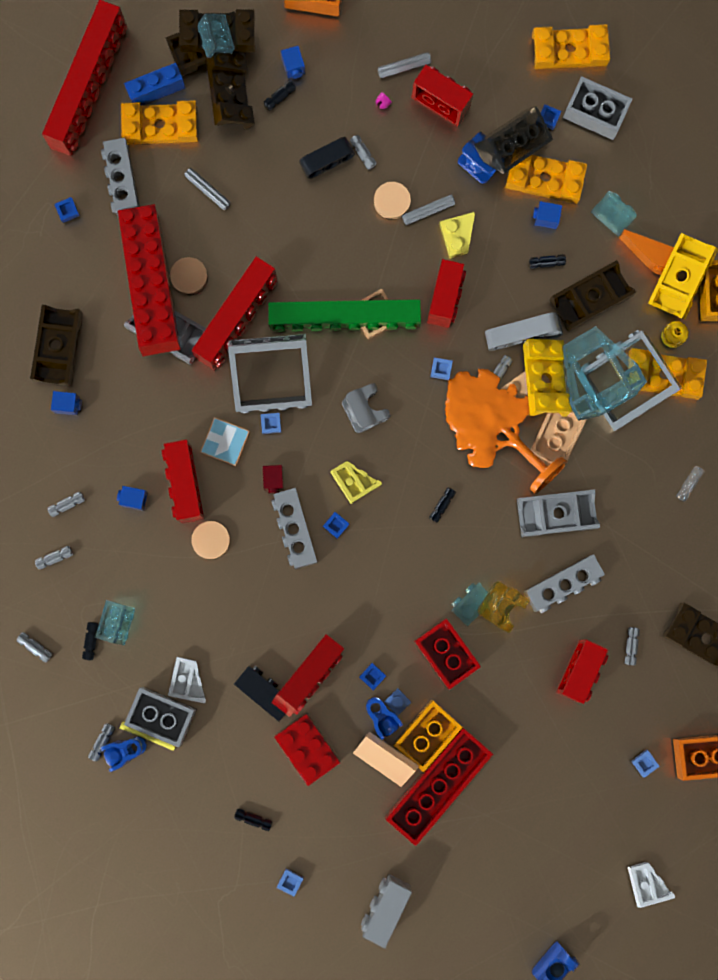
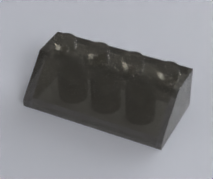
(514, 140)

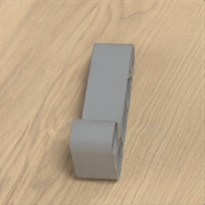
(515, 333)

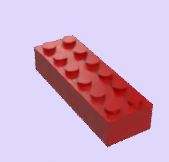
(235, 313)
(438, 786)

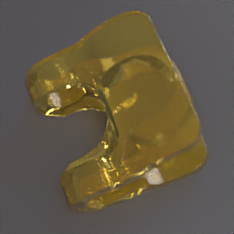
(499, 604)

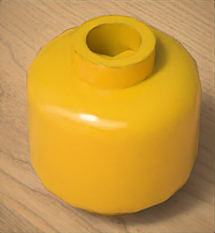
(674, 334)

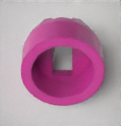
(383, 100)

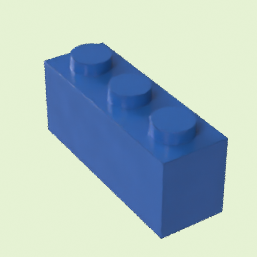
(155, 85)

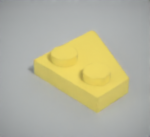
(457, 234)
(354, 482)

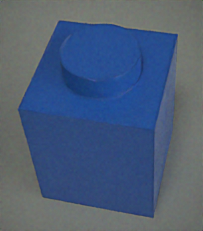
(293, 62)
(547, 215)
(66, 403)
(132, 498)

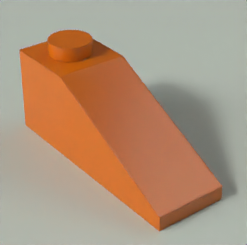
(650, 252)

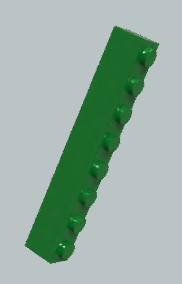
(344, 314)

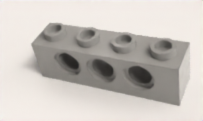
(113, 150)
(291, 498)
(588, 565)

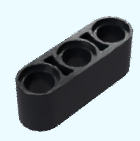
(326, 157)

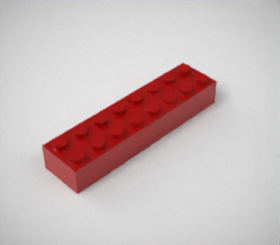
(85, 78)
(148, 280)

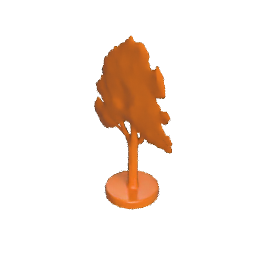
(481, 412)

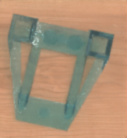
(595, 404)

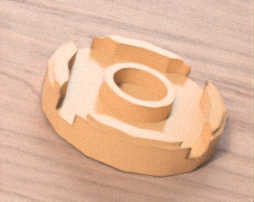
(392, 200)
(188, 275)
(210, 540)

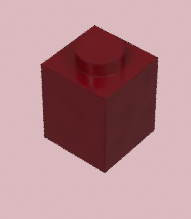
(273, 479)

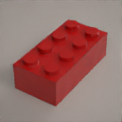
(183, 480)
(305, 679)

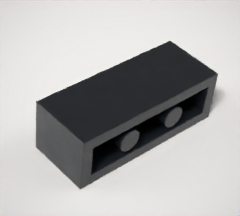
(260, 690)

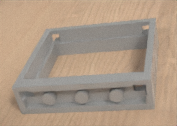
(269, 344)
(602, 359)

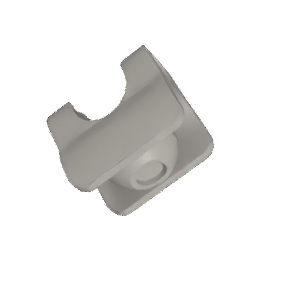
(359, 411)

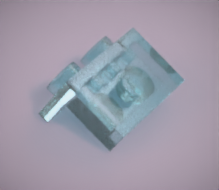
(215, 34)
(614, 213)
(467, 607)
(115, 623)

